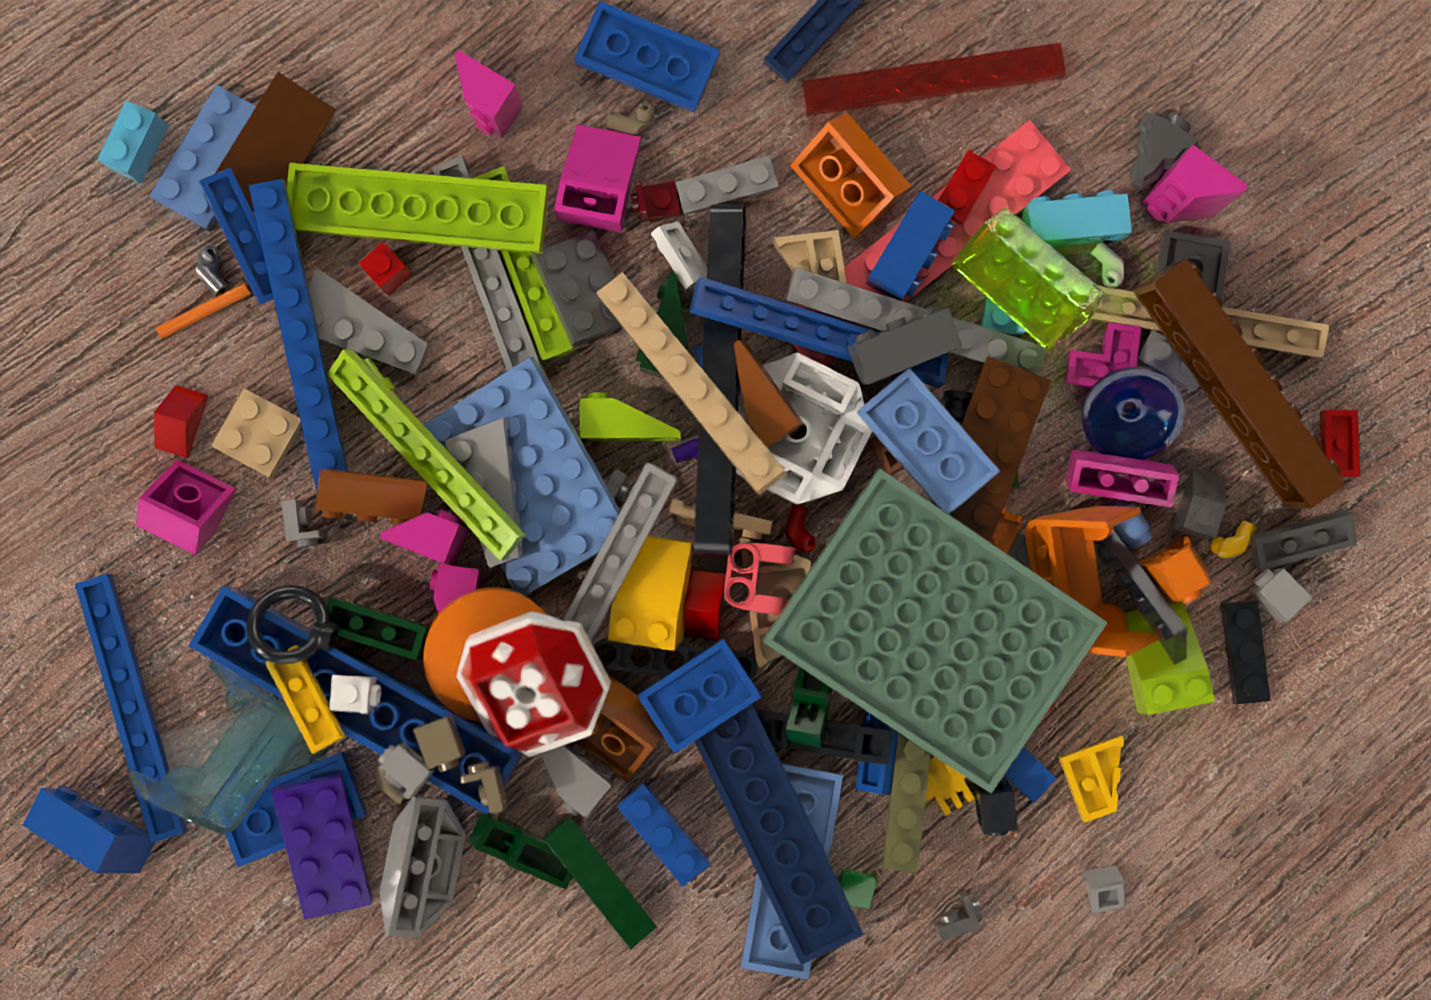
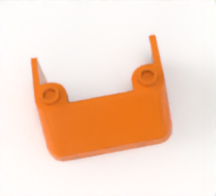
(1064, 555)

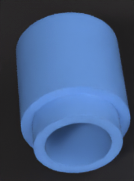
(1133, 531)

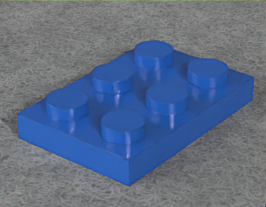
(699, 696)

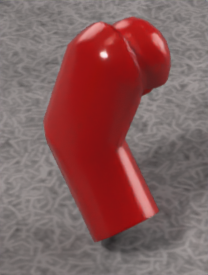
(797, 532)

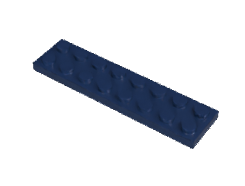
(778, 836)

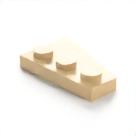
(751, 526)

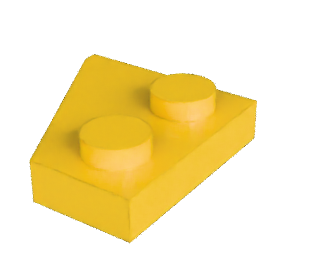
(1094, 777)

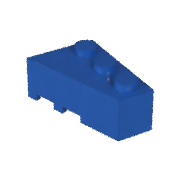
(88, 832)

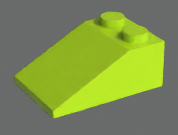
(1156, 680)

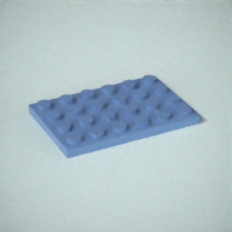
(558, 487)

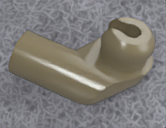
(633, 124)
(386, 787)

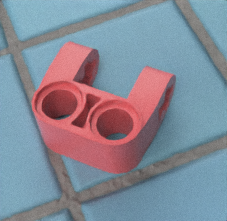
(748, 576)

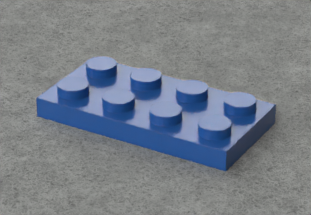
(647, 57)
(260, 829)

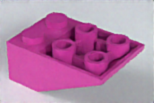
(597, 178)

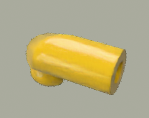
(1236, 544)

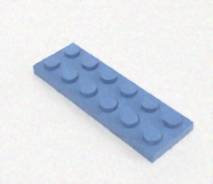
(765, 941)

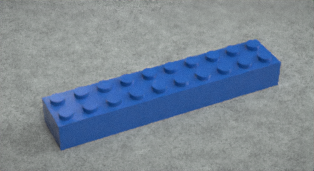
(400, 709)

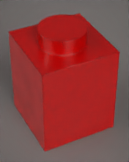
(385, 268)

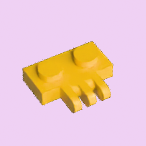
(944, 784)

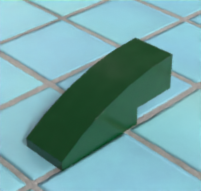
(808, 710)
(519, 849)

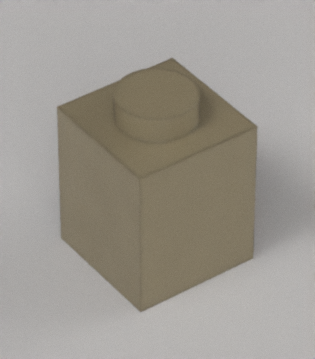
(440, 743)

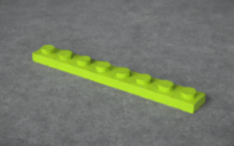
(426, 454)

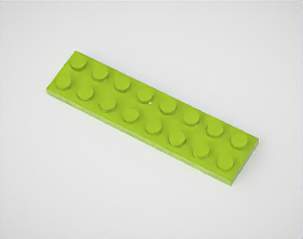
(418, 207)

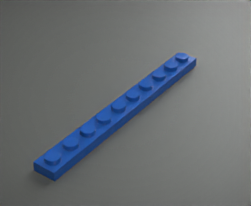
(298, 327)

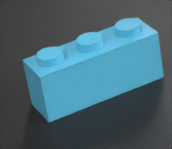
(1080, 219)

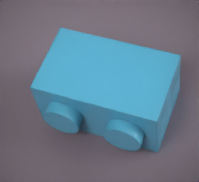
(133, 142)

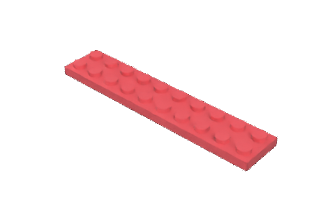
(1023, 172)

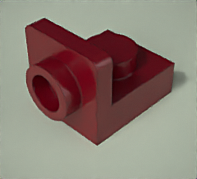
(656, 201)

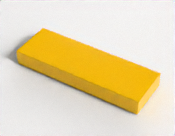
(307, 703)

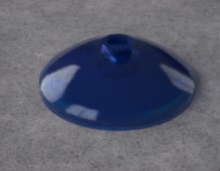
(1137, 430)

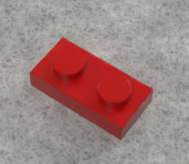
(966, 185)
(1341, 439)

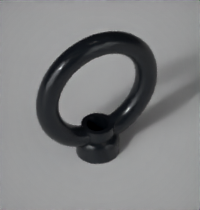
(322, 634)

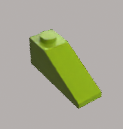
(613, 421)

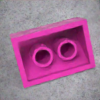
(1192, 189)

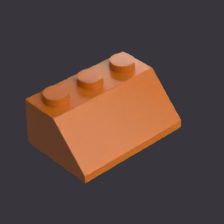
(850, 175)

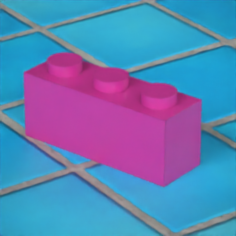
(1122, 478)

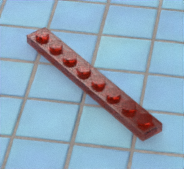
(933, 79)

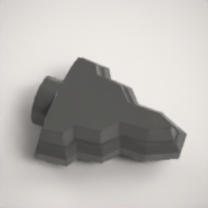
(1159, 147)

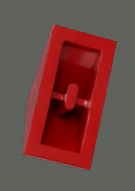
(178, 420)
(704, 604)

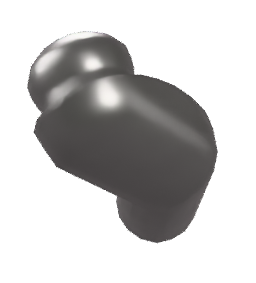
(208, 268)

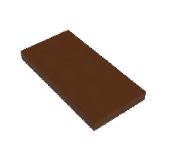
(276, 134)

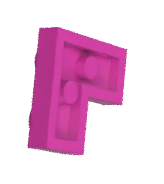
(1118, 352)

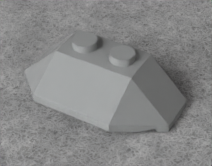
(420, 866)

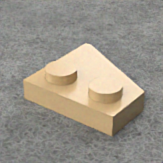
(814, 253)

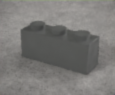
(904, 344)

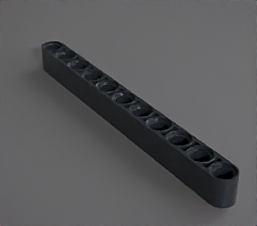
(714, 469)

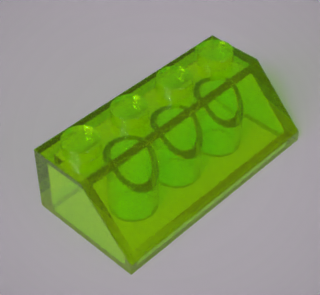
(1028, 279)

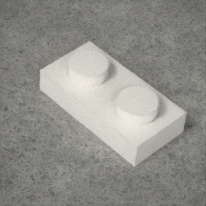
(680, 253)

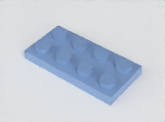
(201, 156)
(927, 442)

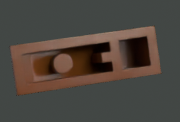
(764, 403)

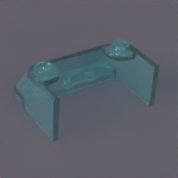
(238, 766)

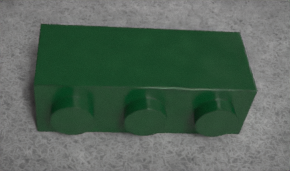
(378, 628)

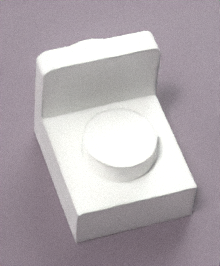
(354, 693)

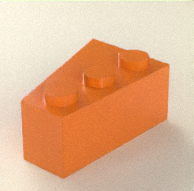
(1178, 571)

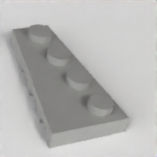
(357, 325)
(488, 458)

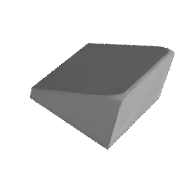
(1105, 889)

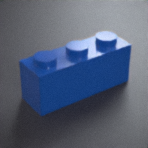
(911, 247)
(664, 833)

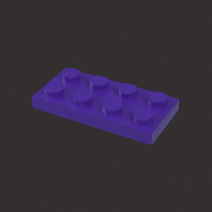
(322, 846)

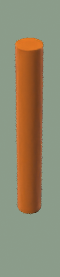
(203, 310)

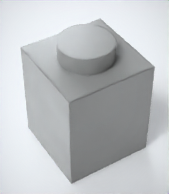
(1279, 594)

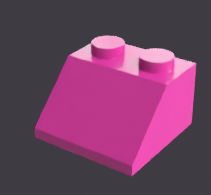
(488, 95)
(184, 506)
(431, 536)

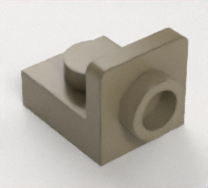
(493, 790)

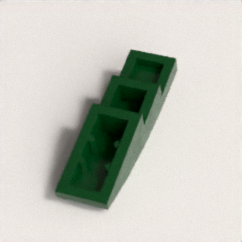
(599, 882)

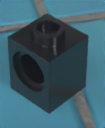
(996, 810)

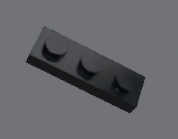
(1245, 652)

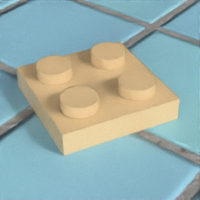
(257, 433)

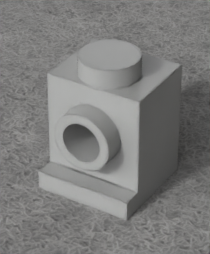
(405, 768)

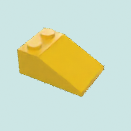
(653, 596)

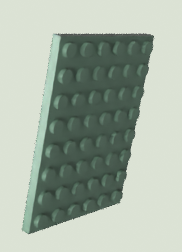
(934, 630)

